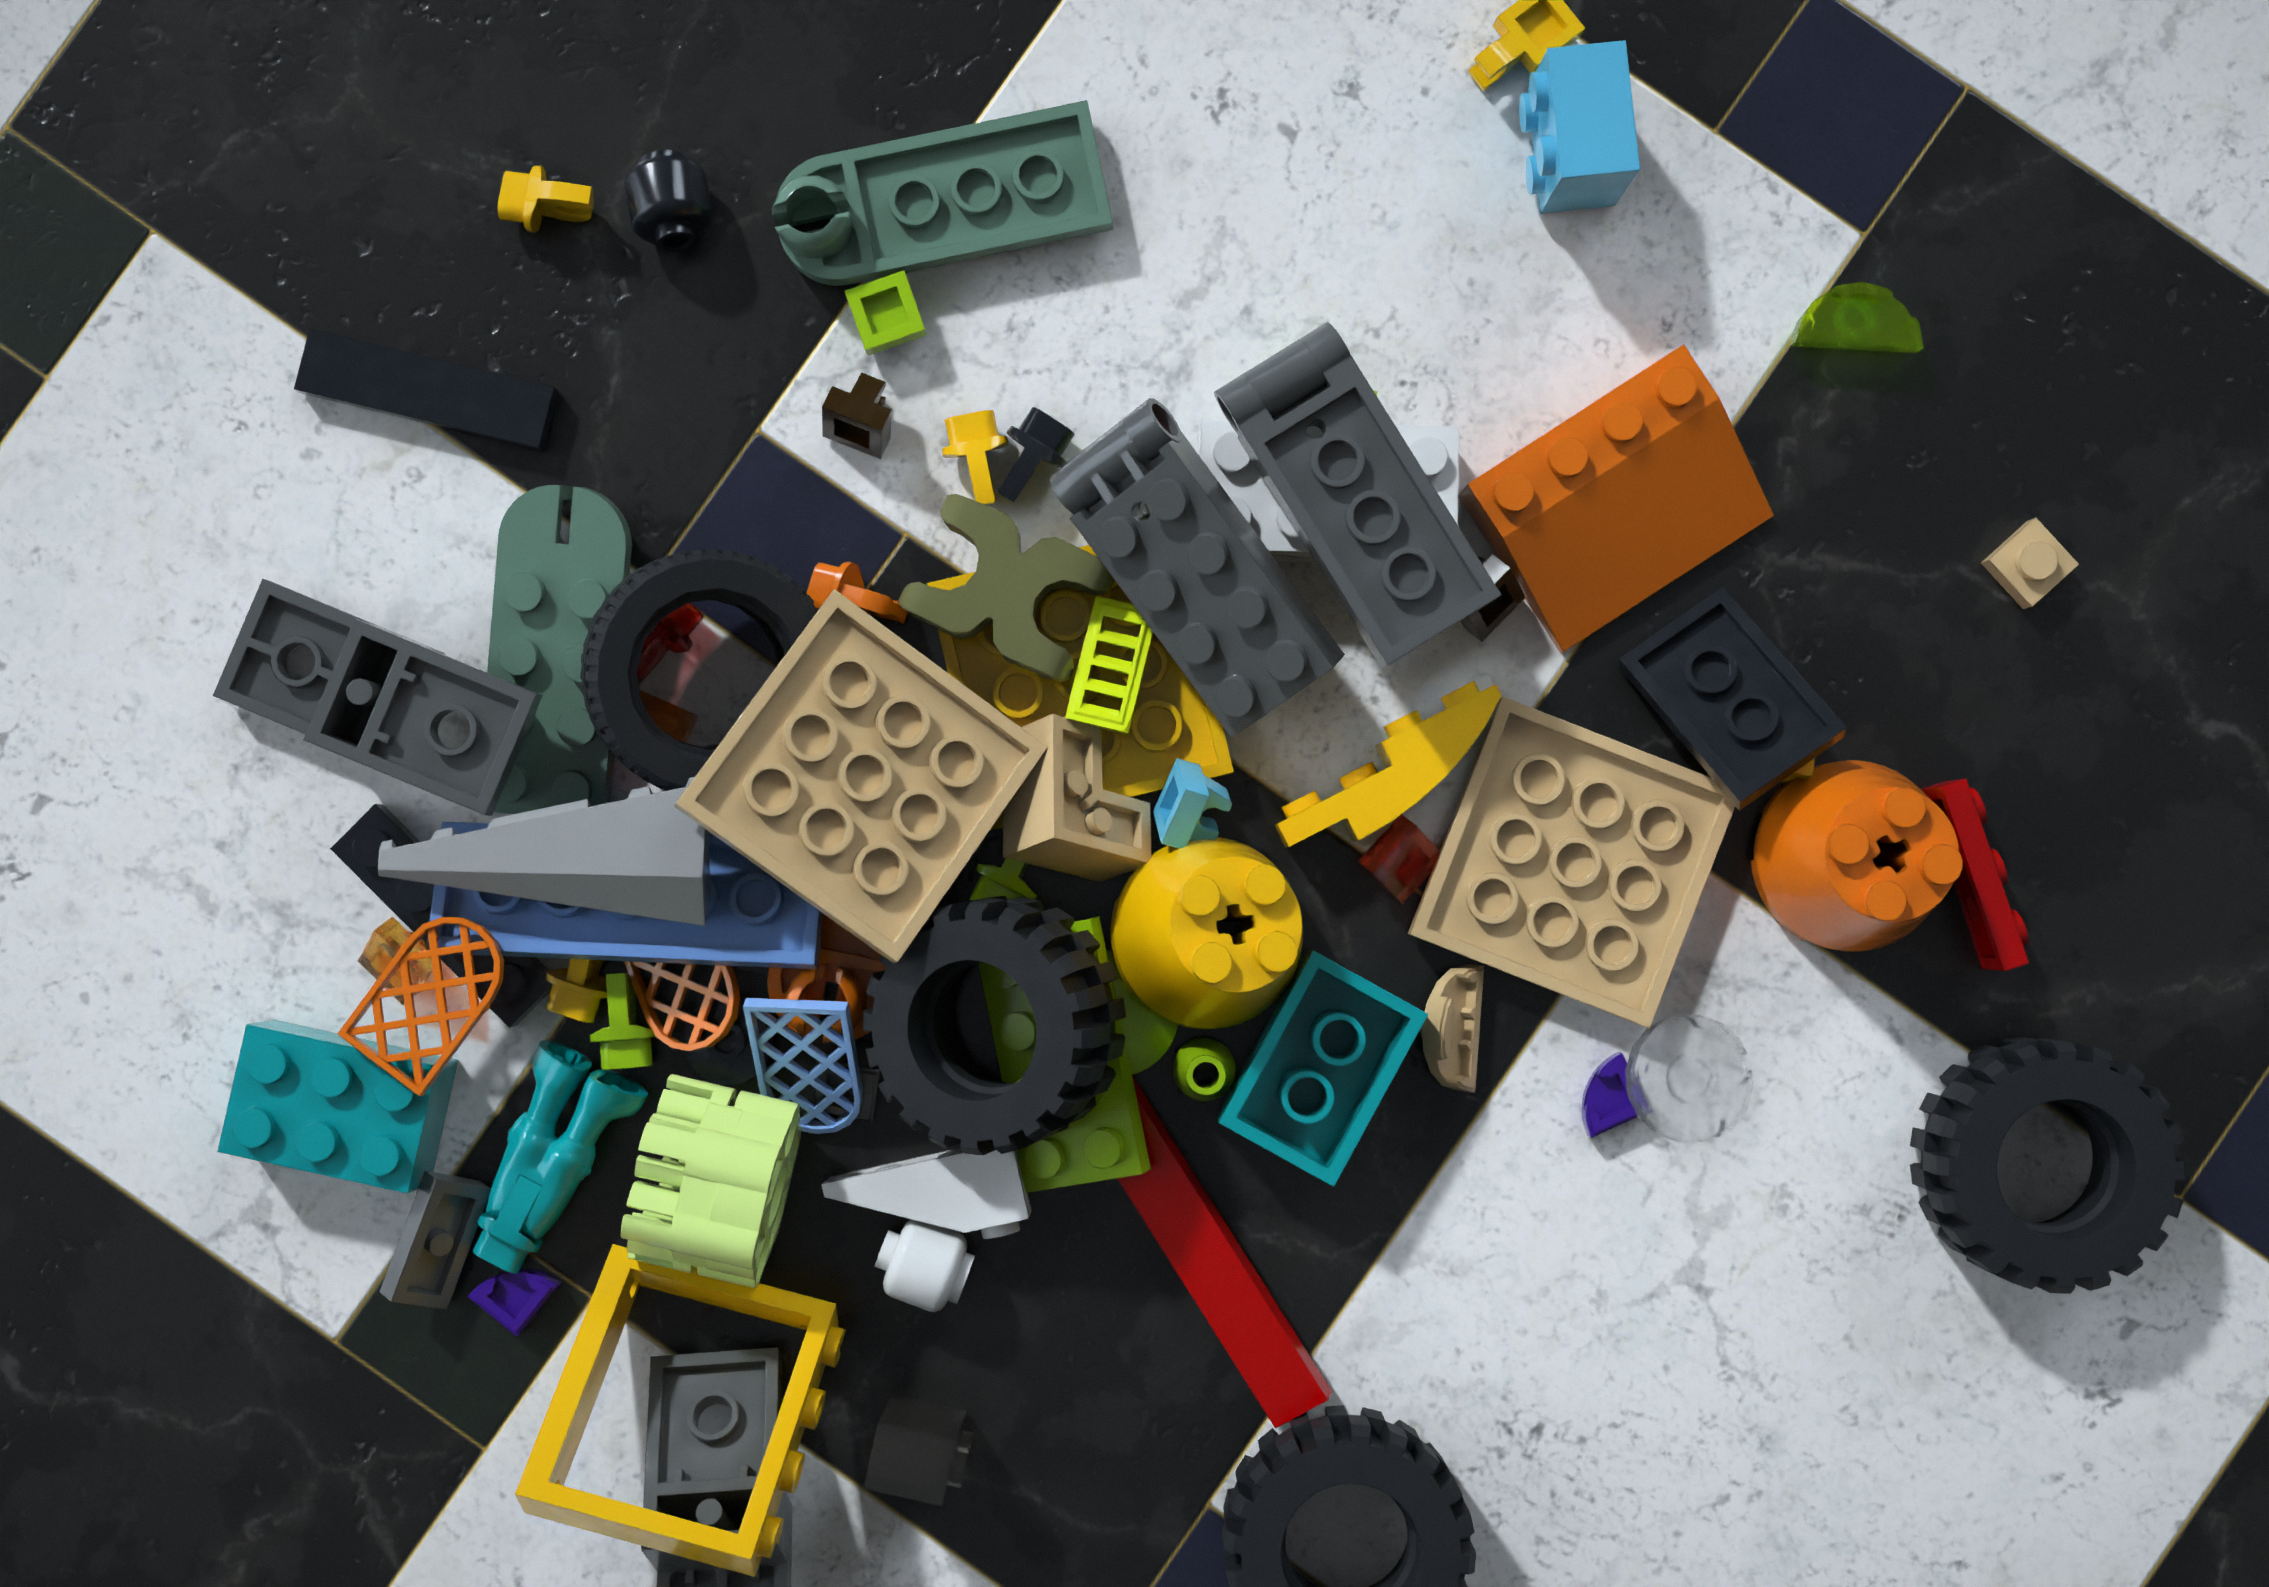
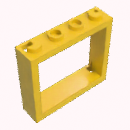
(542, 1482)

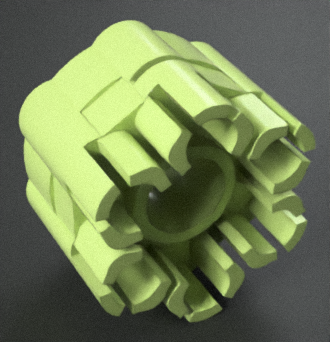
(718, 1180)

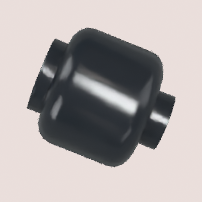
(668, 199)

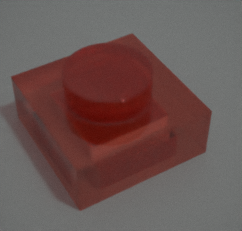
(1401, 858)

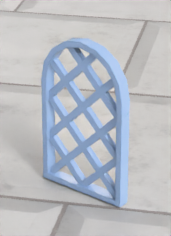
(805, 1009)

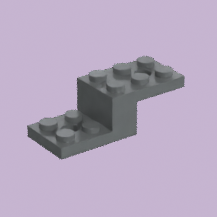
(377, 697)
(712, 1474)

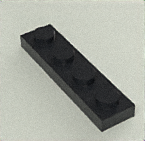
(411, 901)

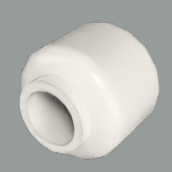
(924, 1265)

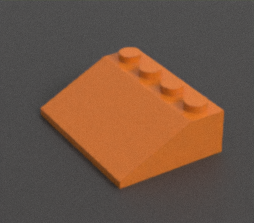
(1619, 499)

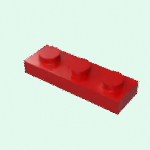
(1993, 926)

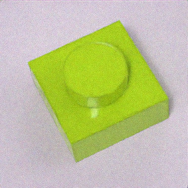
(885, 313)

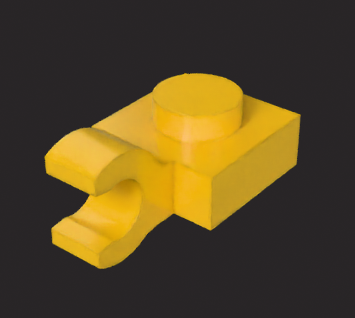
(1525, 35)

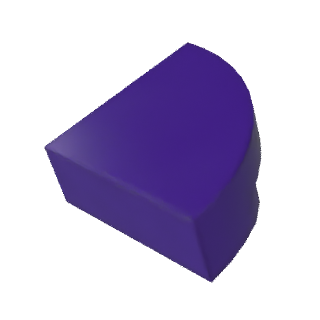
(1606, 1097)
(515, 1297)

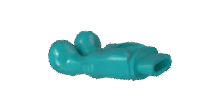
(543, 1170)

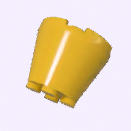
(1170, 940)

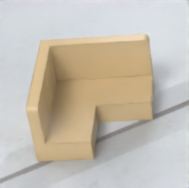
(1065, 816)

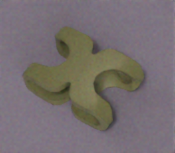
(1006, 588)

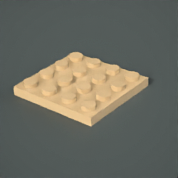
(861, 776)
(1574, 862)

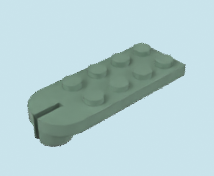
(945, 196)
(538, 632)

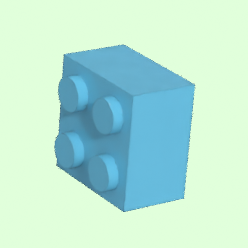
(1580, 127)

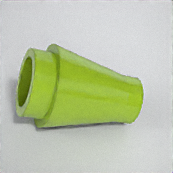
(1201, 1051)

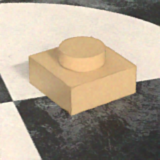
(2029, 563)

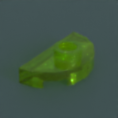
(1858, 319)

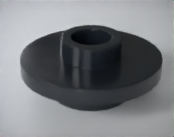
(729, 1059)

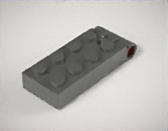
(1356, 495)
(1194, 567)

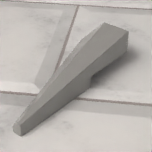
(609, 857)

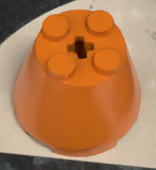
(1828, 874)

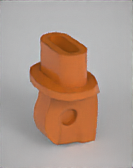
(849, 582)

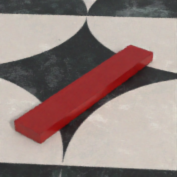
(1222, 1278)

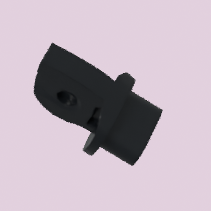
(1041, 439)

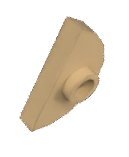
(1453, 1027)

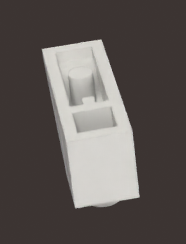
(942, 1190)

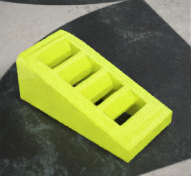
(1099, 716)

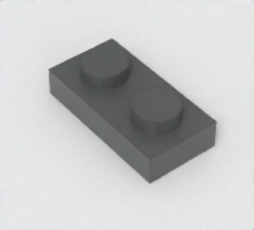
(435, 1240)

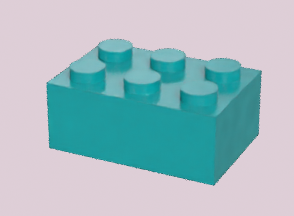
(1321, 1067)
(329, 1109)

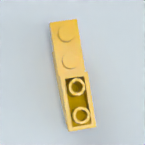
(1415, 761)

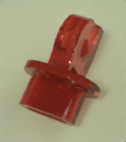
(670, 634)

